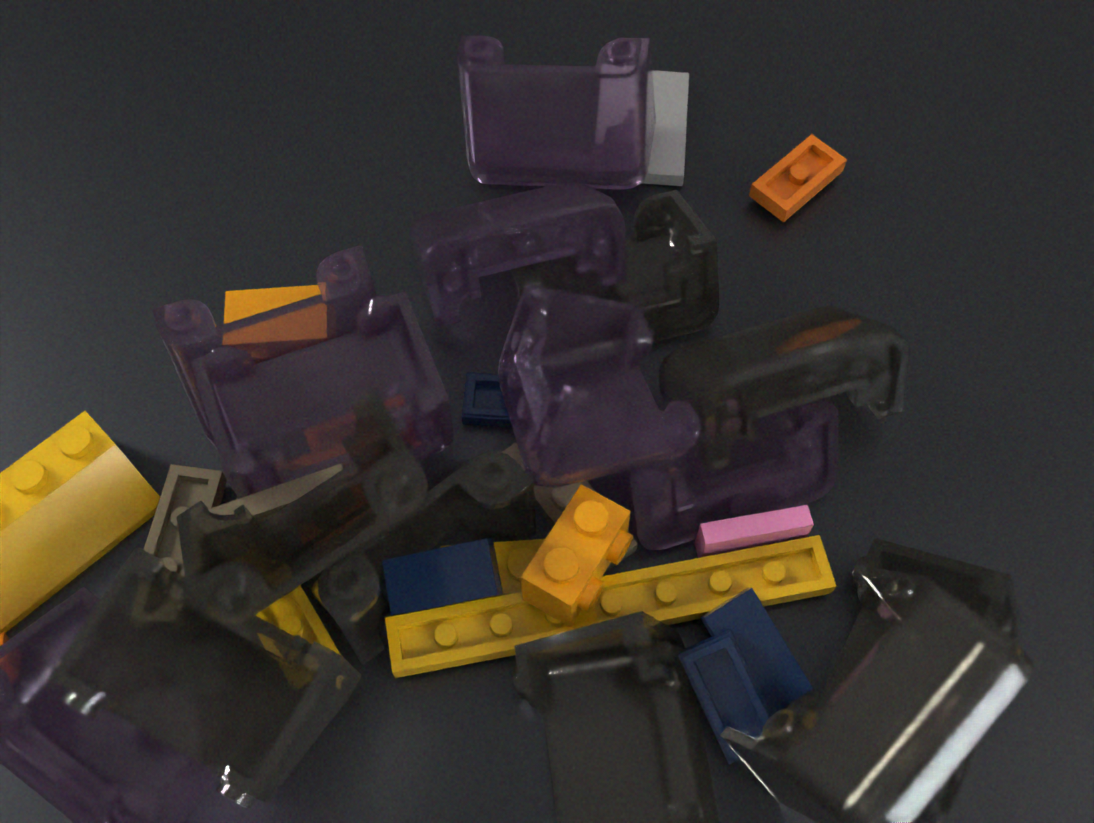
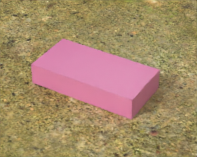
(753, 530)

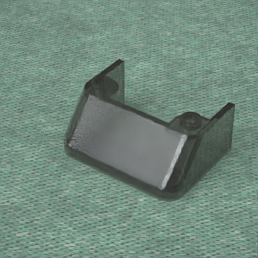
(898, 717)

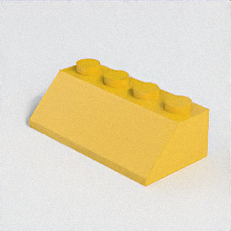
(64, 512)

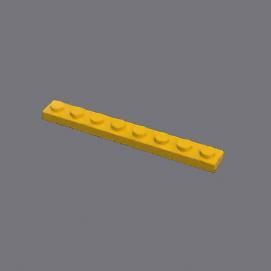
(667, 592)

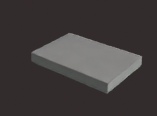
(669, 138)

